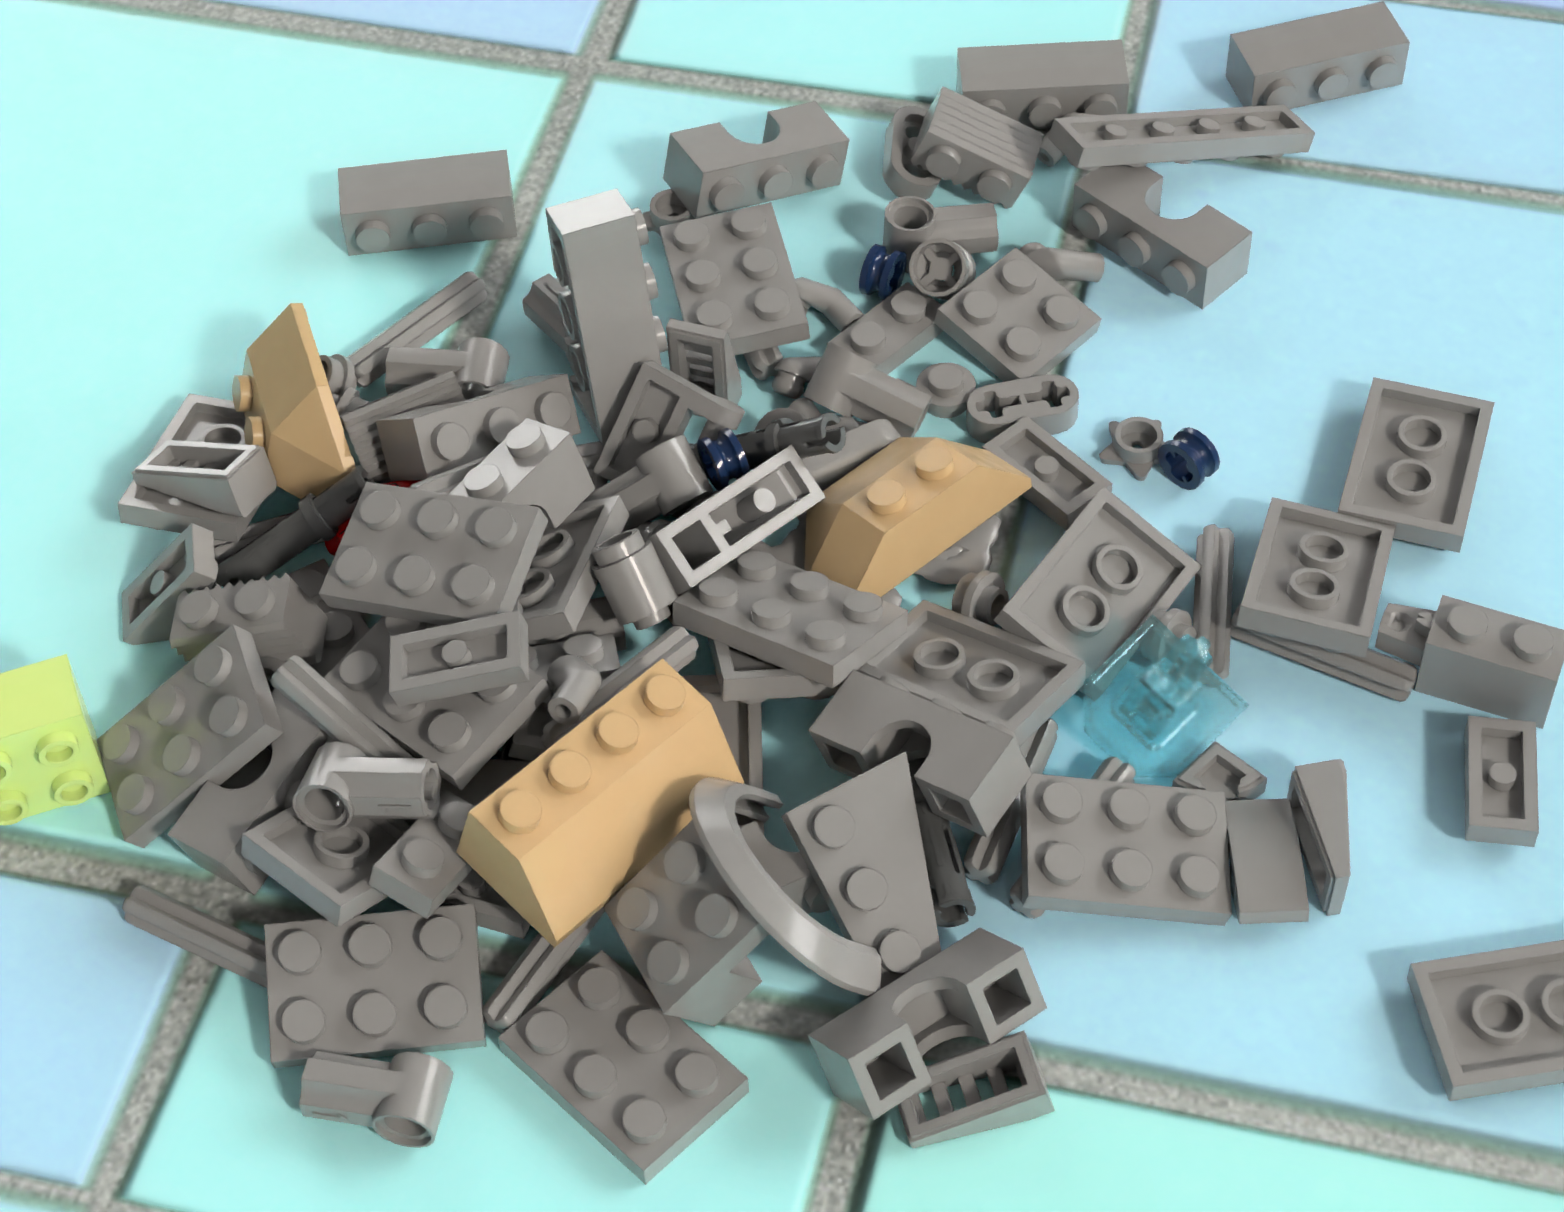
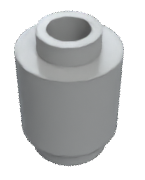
(633, 579)

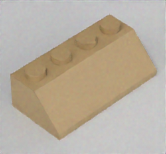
(598, 803)

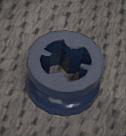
(882, 271)
(722, 458)
(1188, 458)

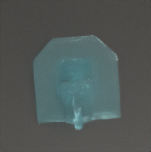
(1158, 701)

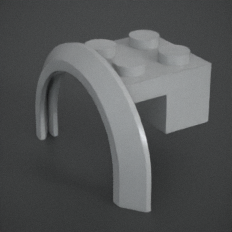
(711, 902)

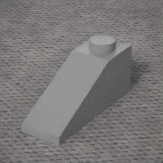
(735, 519)

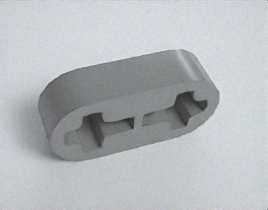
(1019, 399)

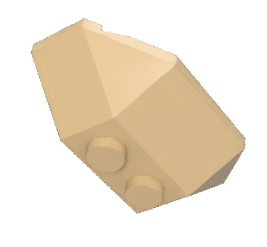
(292, 407)
(905, 510)

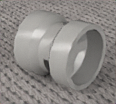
(933, 268)

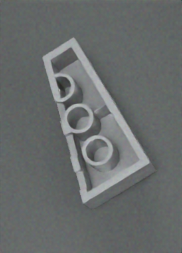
(607, 302)

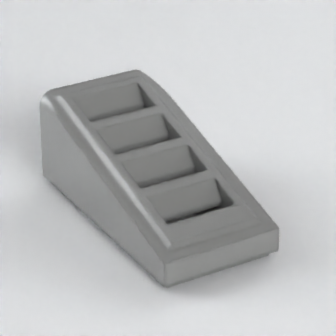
(704, 358)
(212, 475)
(1322, 826)
(1002, 1110)

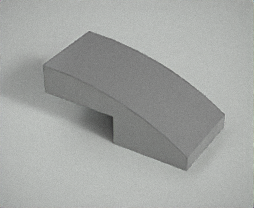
(1265, 862)

